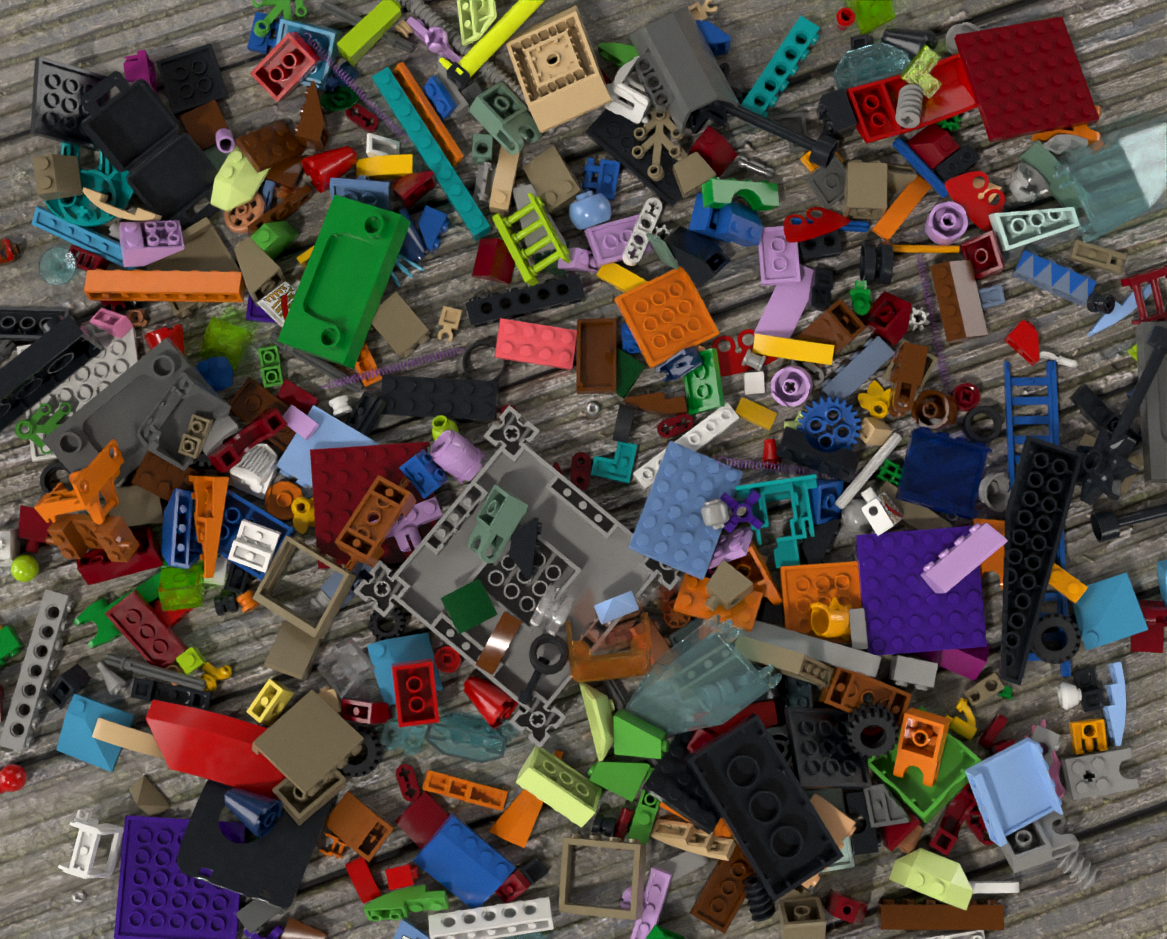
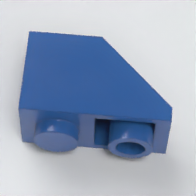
(432, 225)

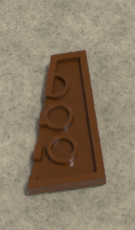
(283, 209)

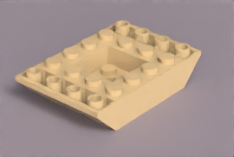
(560, 89)

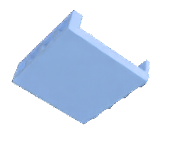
(329, 434)
(1013, 789)

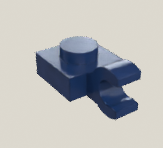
(335, 80)

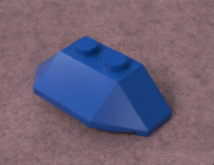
(179, 531)

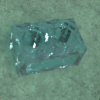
(403, 734)

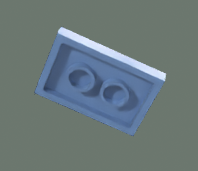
(361, 190)

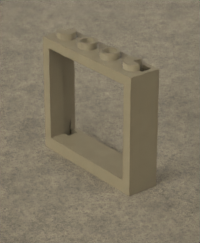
(274, 572)
(785, 661)
(637, 893)

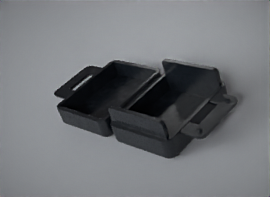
(141, 137)

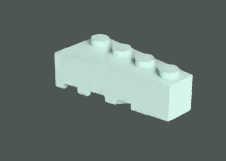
(1024, 227)

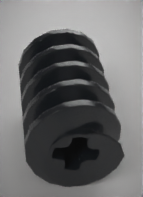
(758, 900)

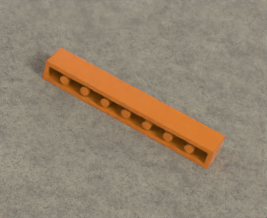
(164, 286)

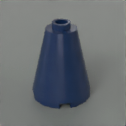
(413, 245)
(254, 810)

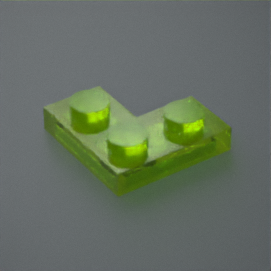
(918, 71)

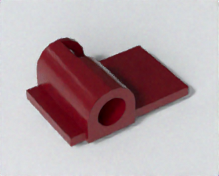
(1153, 638)

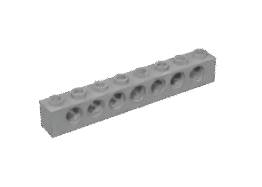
(10, 737)

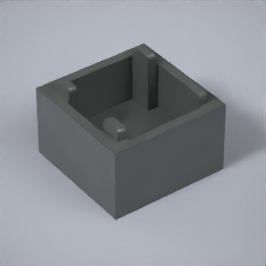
(258, 913)

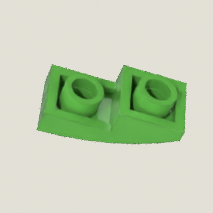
(270, 366)

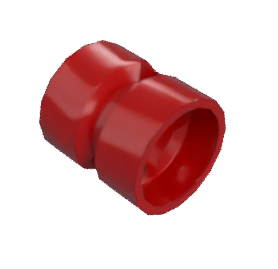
(448, 660)

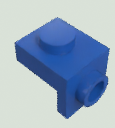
(628, 341)

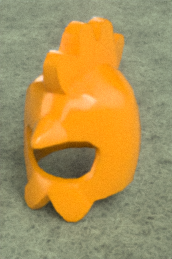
(832, 621)

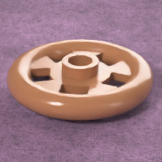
(245, 213)

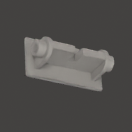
(484, 183)

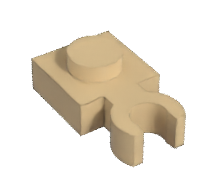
(699, 12)
(449, 320)

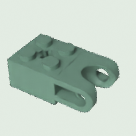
(505, 118)
(496, 523)

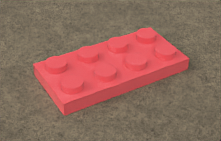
(535, 344)

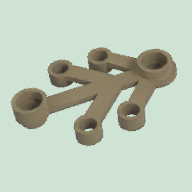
(657, 140)

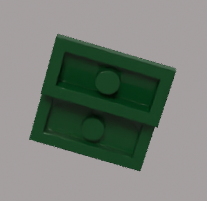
(627, 372)
(469, 606)

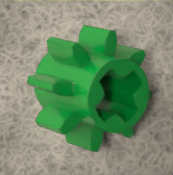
(952, 125)

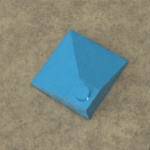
(325, 37)
(1109, 612)
(396, 651)
(79, 727)

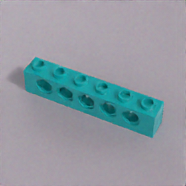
(802, 29)

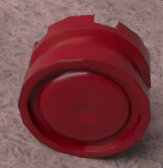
(966, 397)

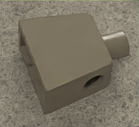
(691, 172)
(727, 587)

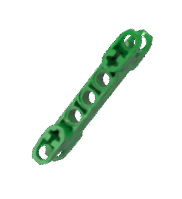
(96, 612)

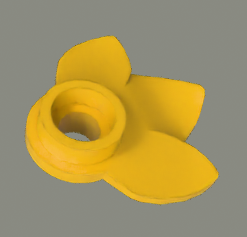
(875, 397)
(304, 517)

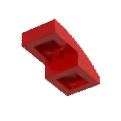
(363, 879)

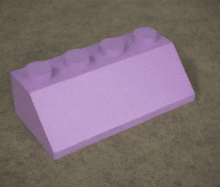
(962, 558)

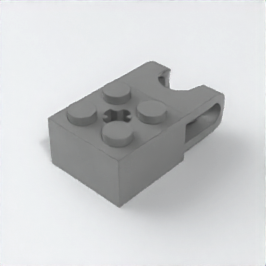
(1103, 774)
(1038, 843)

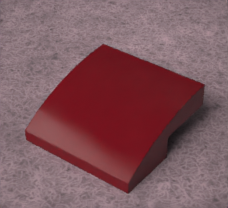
(422, 819)

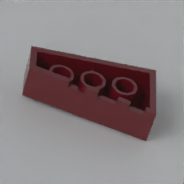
(97, 567)

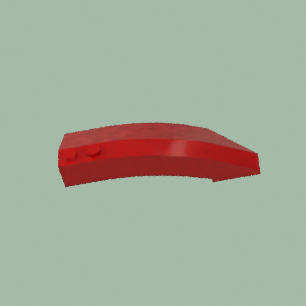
(876, 102)
(212, 747)

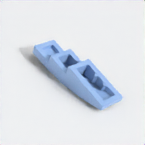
(1119, 312)
(1116, 711)

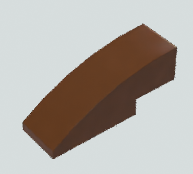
(657, 404)
(498, 643)

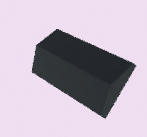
(26, 322)

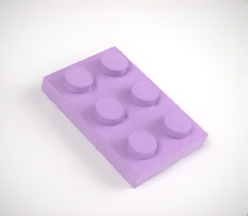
(611, 238)
(778, 258)
(731, 546)

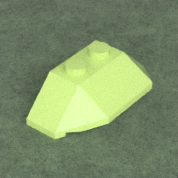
(475, 18)
(236, 182)
(600, 718)
(933, 877)

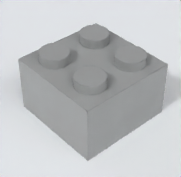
(913, 672)

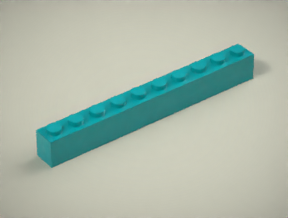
(431, 154)

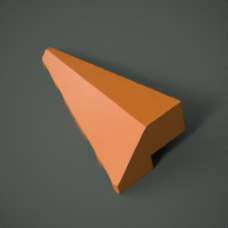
(208, 516)
(519, 818)

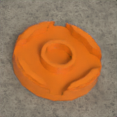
(279, 499)

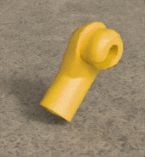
(218, 673)

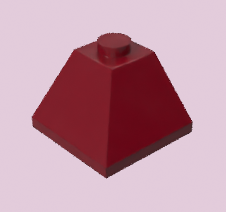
(933, 145)
(714, 150)
(413, 187)
(888, 318)
(896, 833)

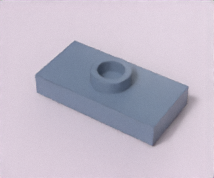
(992, 296)

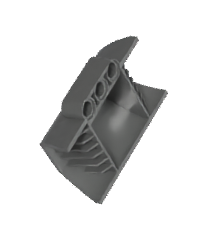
(680, 65)

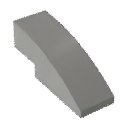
(462, 105)

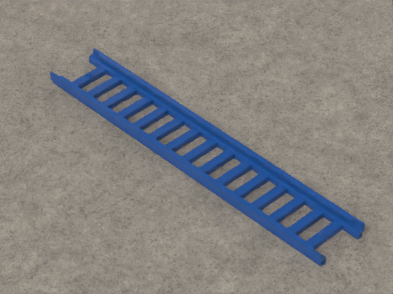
(1053, 437)

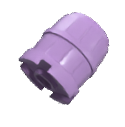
(457, 456)

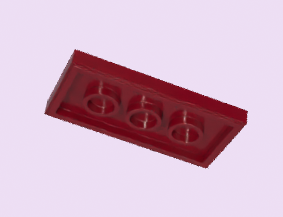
(146, 630)

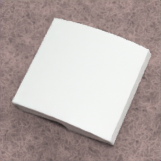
(254, 545)

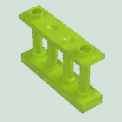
(512, 239)

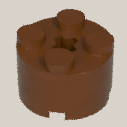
(934, 400)

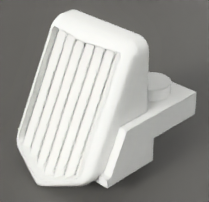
(255, 470)

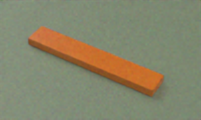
(428, 114)

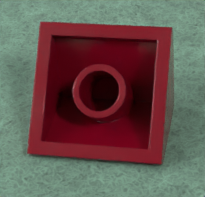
(984, 255)
(493, 261)

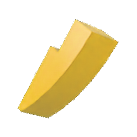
(385, 167)

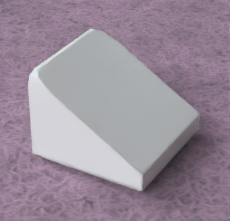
(754, 383)

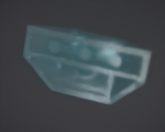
(869, 65)
(466, 738)

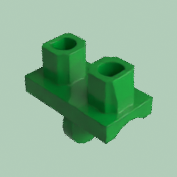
(861, 298)

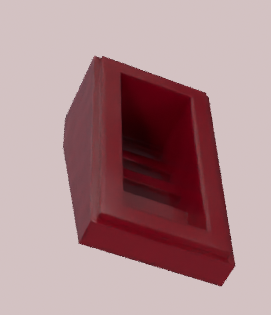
(97, 263)

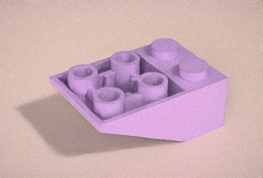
(149, 241)

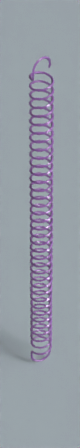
(355, 87)
(933, 323)
(372, 375)
(774, 467)

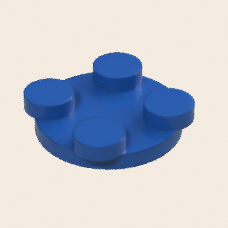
(217, 372)

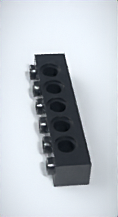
(536, 304)

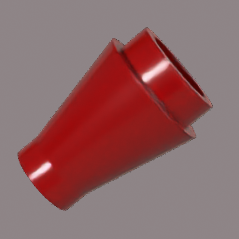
(845, 18)
(769, 454)

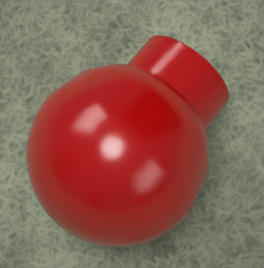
(12, 778)

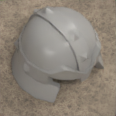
(1027, 183)
(994, 491)
(853, 519)

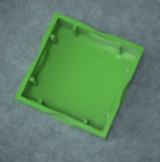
(910, 789)

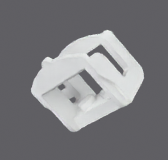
(619, 87)
(87, 844)

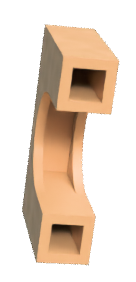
(836, 822)

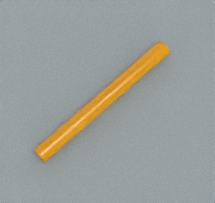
(926, 248)

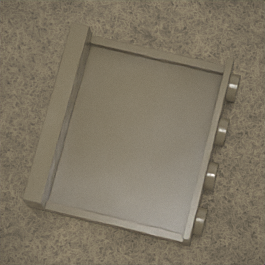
(202, 252)
(309, 743)

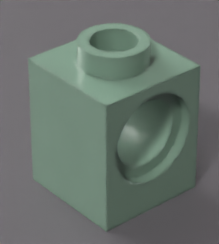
(479, 141)

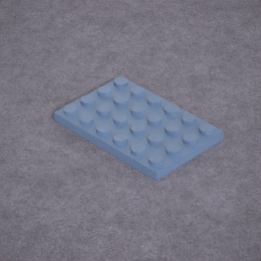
(672, 520)

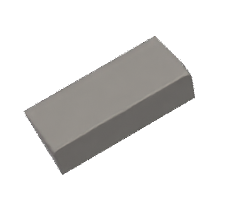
(858, 629)

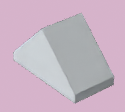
(381, 146)

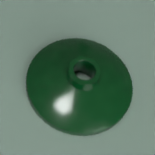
(339, 99)

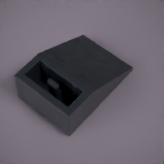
(696, 255)

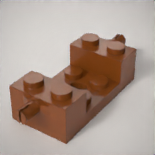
(78, 533)
(364, 539)
(848, 688)

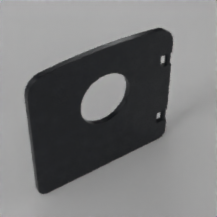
(266, 863)

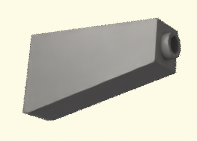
(521, 200)

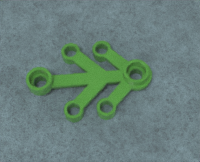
(280, 5)
(47, 428)

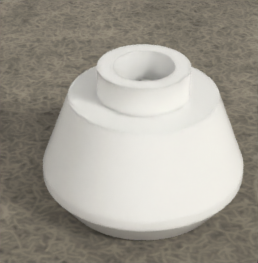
(1068, 695)

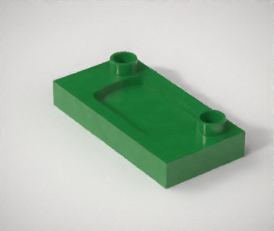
(344, 281)

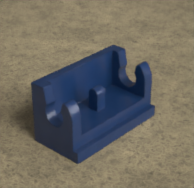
(680, 364)

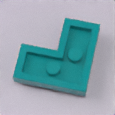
(619, 468)

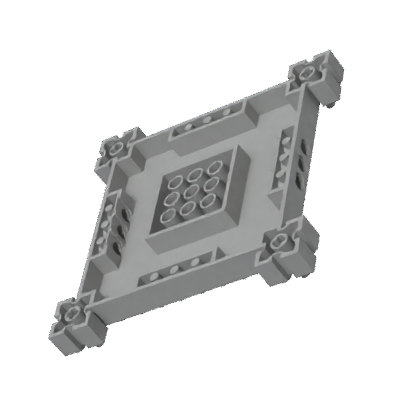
(579, 553)

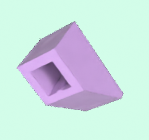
(581, 261)

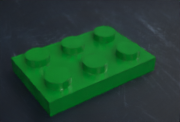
(704, 385)

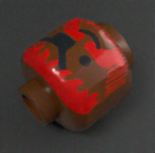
(8, 252)

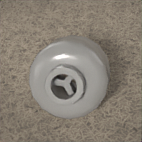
(715, 513)

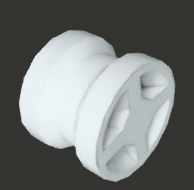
(340, 406)

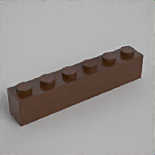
(940, 915)

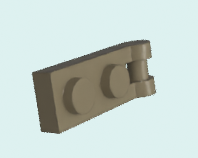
(1097, 257)

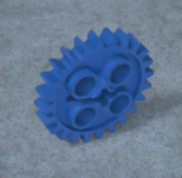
(819, 412)

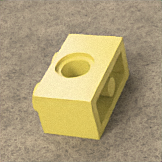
(270, 702)

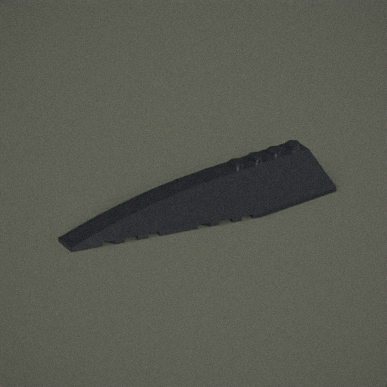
(1033, 533)

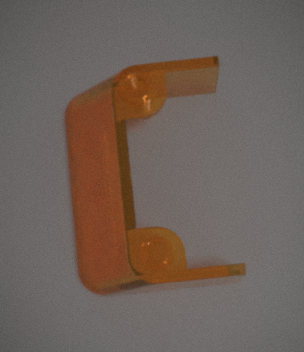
(609, 666)

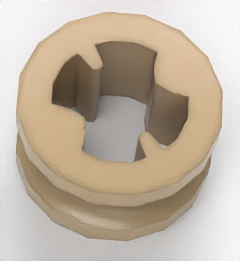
(404, 29)

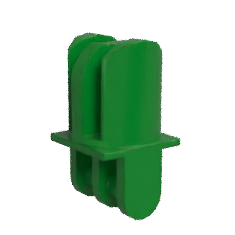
(893, 475)

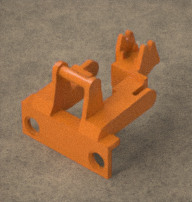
(86, 484)

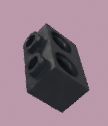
(957, 164)
(820, 250)

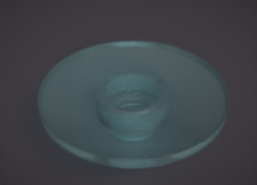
(49, 266)

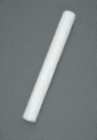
(868, 470)

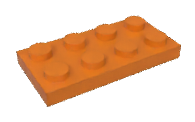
(694, 595)

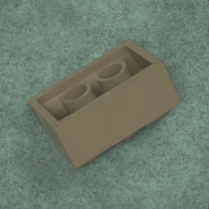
(302, 809)

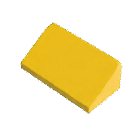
(755, 414)

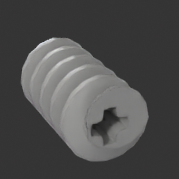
(909, 106)
(1079, 868)

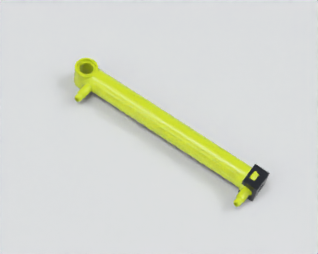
(461, 72)

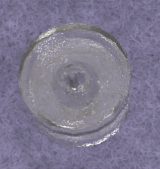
(554, 611)

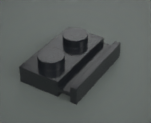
(366, 413)

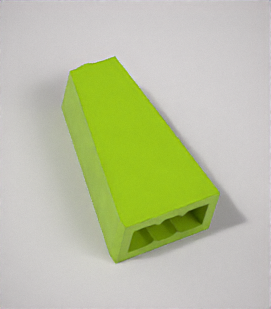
(369, 31)

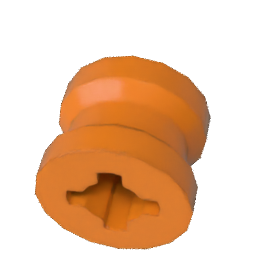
(247, 602)

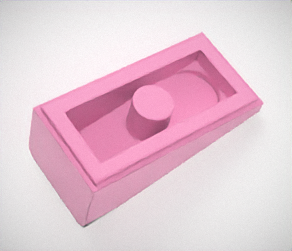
(112, 322)

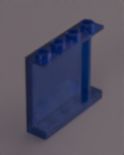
(942, 472)

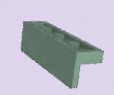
(1044, 161)

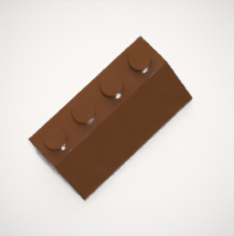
(958, 301)

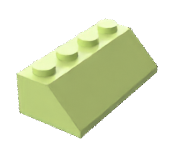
(559, 786)

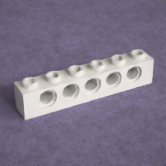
(693, 439)
(493, 921)

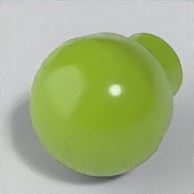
(442, 424)
(24, 568)

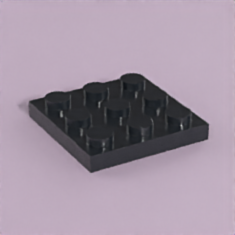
(192, 79)

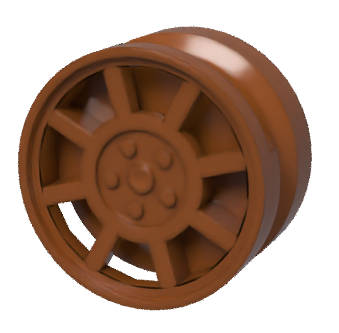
(673, 618)

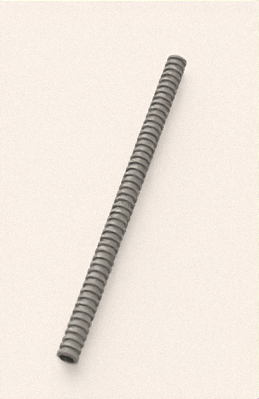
(488, 69)

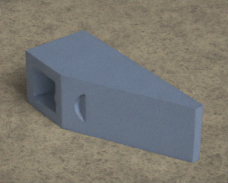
(334, 580)

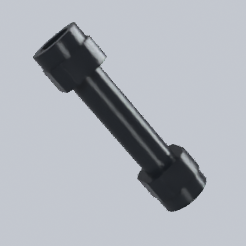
(526, 696)

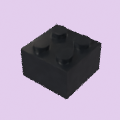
(836, 114)

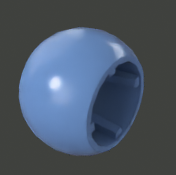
(589, 210)

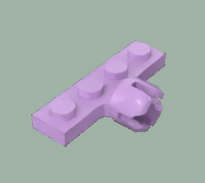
(435, 39)
(407, 528)
(653, 901)

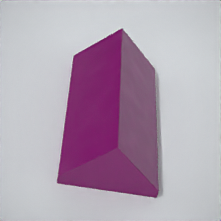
(965, 661)

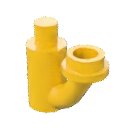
(965, 729)

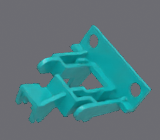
(797, 491)

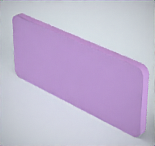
(786, 306)

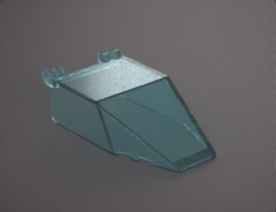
(1118, 176)
(700, 682)

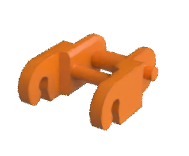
(336, 840)

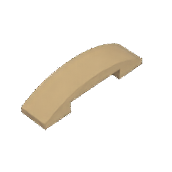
(100, 199)
(126, 737)

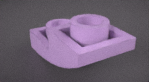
(300, 422)

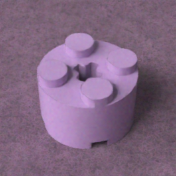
(956, 219)
(793, 397)

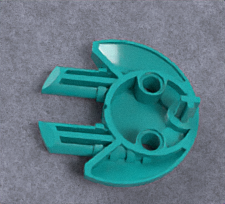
(104, 180)

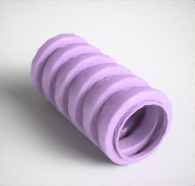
(225, 147)

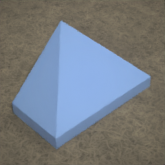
(616, 607)

